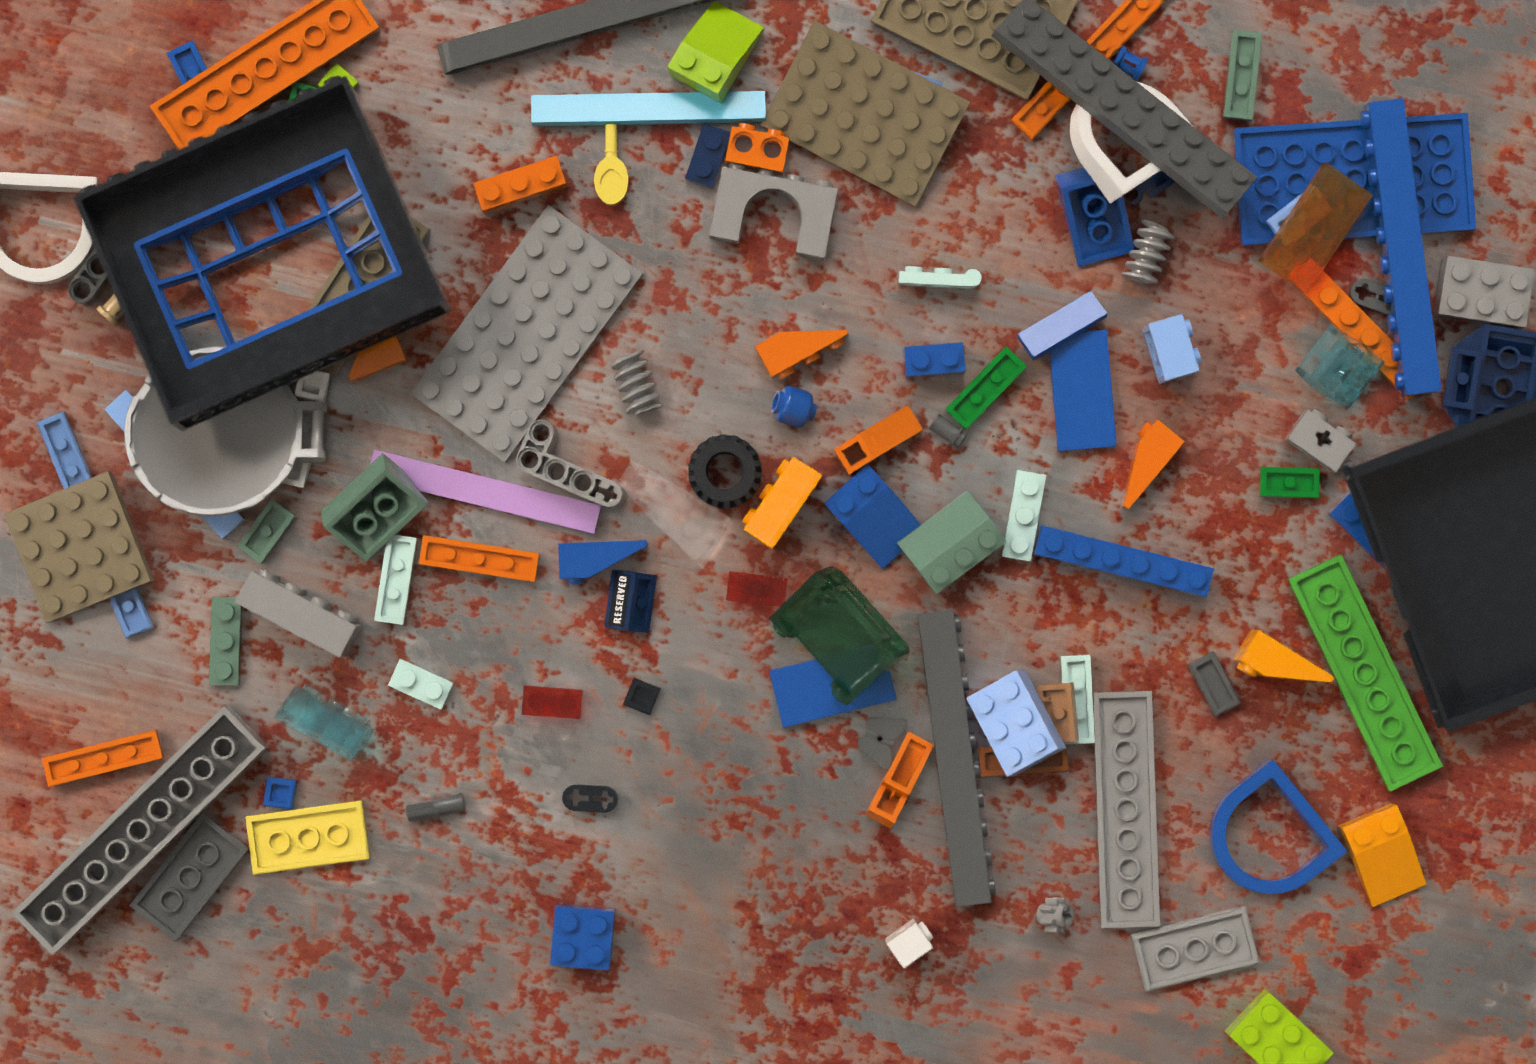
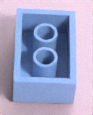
(1016, 723)

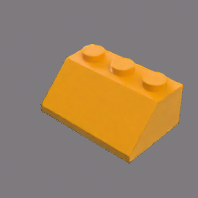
(781, 501)

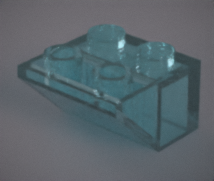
(1339, 366)

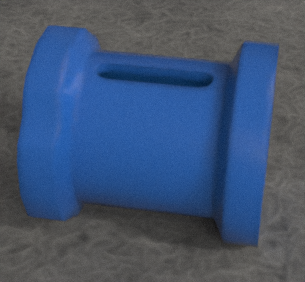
(1140, 63)

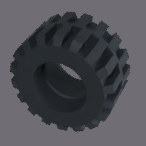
(709, 450)

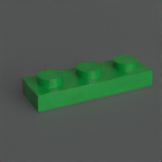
(985, 388)

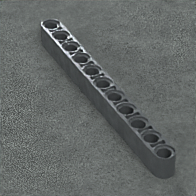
(551, 30)

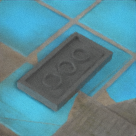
(189, 876)

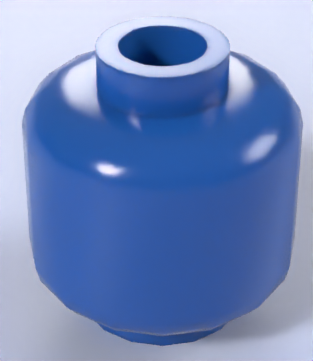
(793, 406)

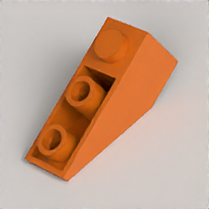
(789, 349)
(877, 440)

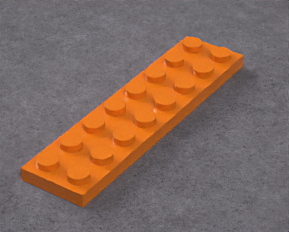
(263, 68)

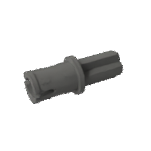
(435, 807)

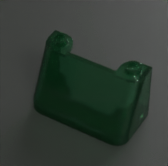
(841, 632)

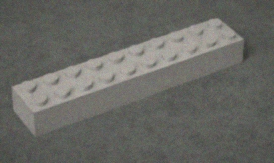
(140, 830)

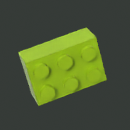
(1275, 1034)

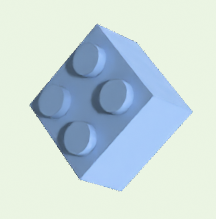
(1171, 348)

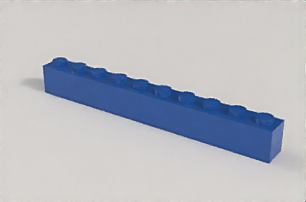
(1402, 247)

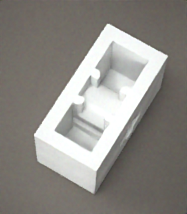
(910, 942)

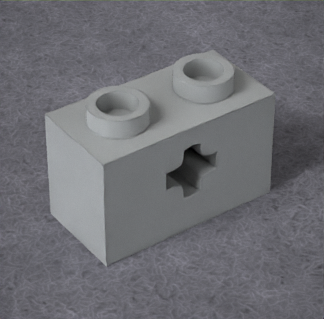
(1326, 455)

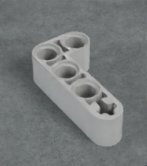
(572, 473)

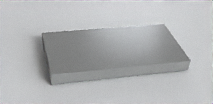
(1195, 948)

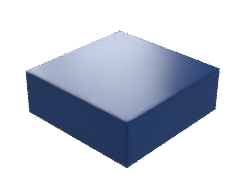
(280, 793)

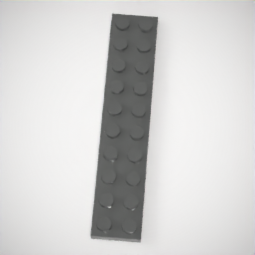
(1124, 106)

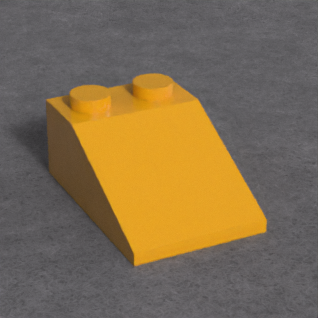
(1268, 657)
(1383, 854)

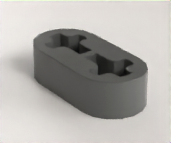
(1367, 302)

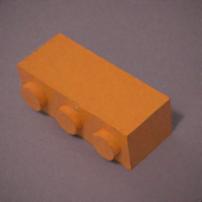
(520, 185)

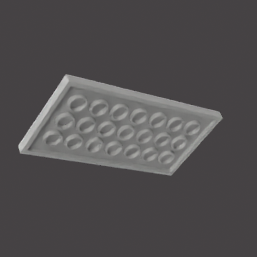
(526, 333)

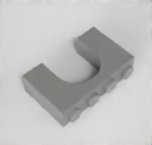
(740, 187)

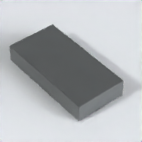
(1214, 683)

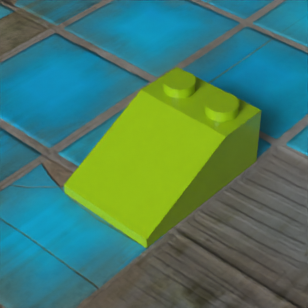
(715, 51)

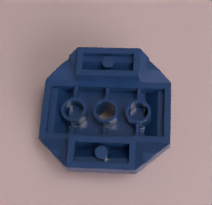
(1479, 363)

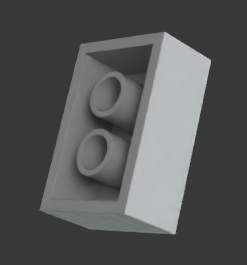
(1483, 292)

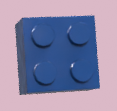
(582, 936)

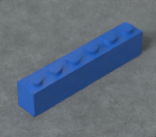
(1123, 561)

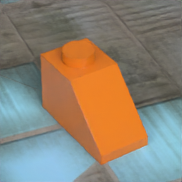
(378, 359)

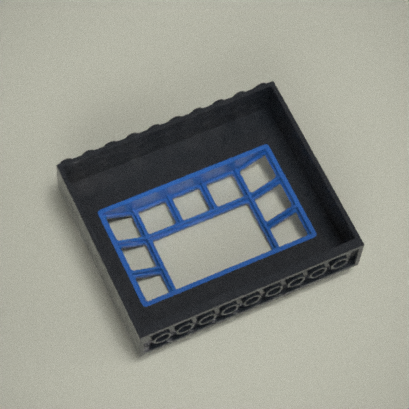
(223, 178)

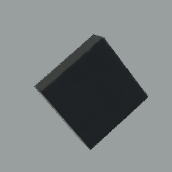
(641, 696)

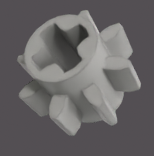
(1055, 914)

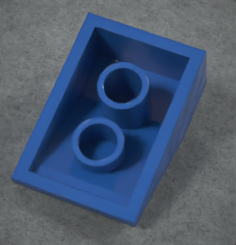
(1094, 225)
(872, 515)

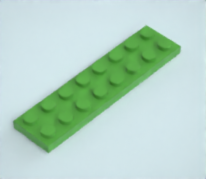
(1364, 673)

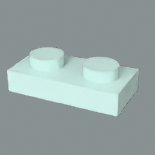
(420, 684)

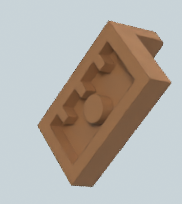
(1061, 707)

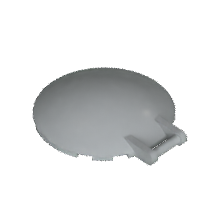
(225, 460)

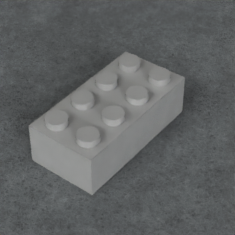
(299, 614)

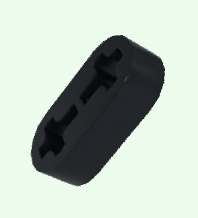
(590, 790)

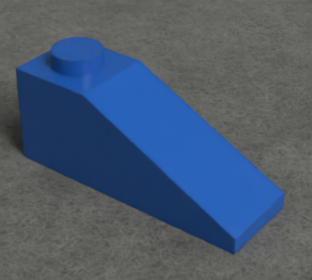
(591, 558)

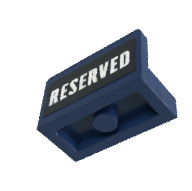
(630, 601)

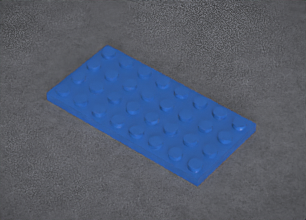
(1291, 155)

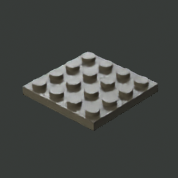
(78, 547)

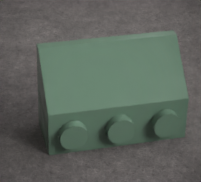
(373, 507)
(951, 542)

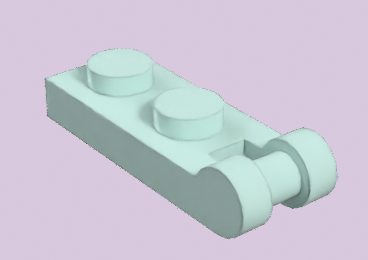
(940, 278)

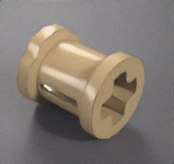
(111, 310)

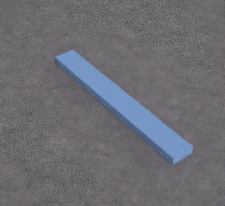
(72, 470)

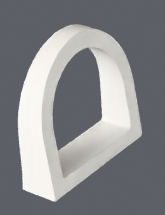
(1097, 164)
(83, 249)

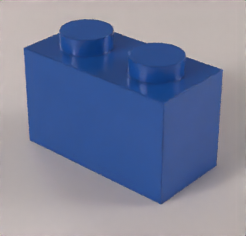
(934, 360)

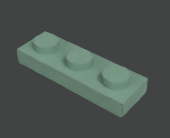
(1242, 75)
(225, 641)

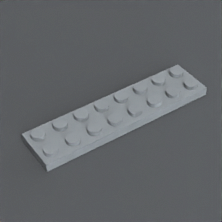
(1126, 809)

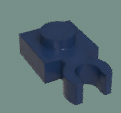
(1152, 186)

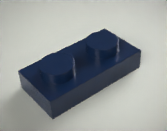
(708, 155)

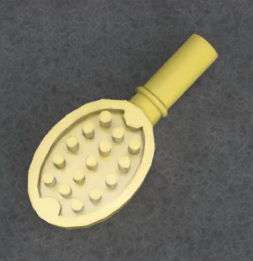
(611, 175)

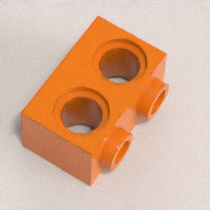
(755, 157)

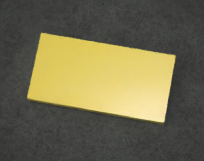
(307, 837)

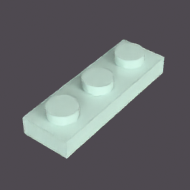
(1023, 515)
(395, 579)
(1078, 670)

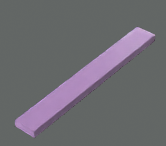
(498, 494)

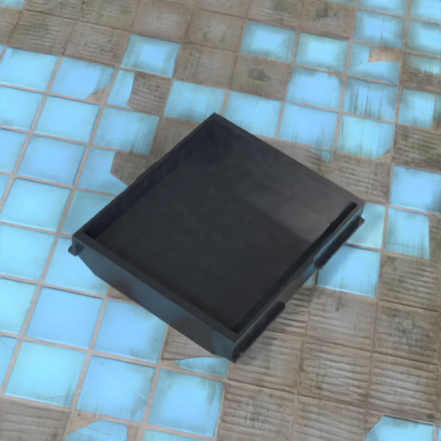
(1461, 558)

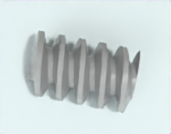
(1148, 253)
(635, 383)

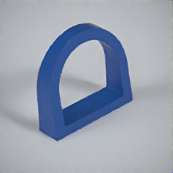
(1331, 845)

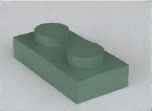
(266, 531)

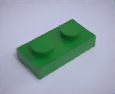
(1289, 482)

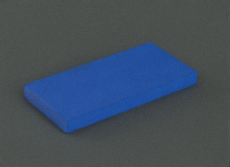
(1083, 392)
(806, 694)

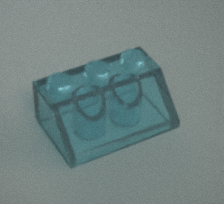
(325, 722)

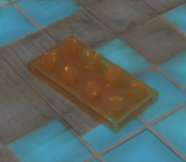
(1315, 227)

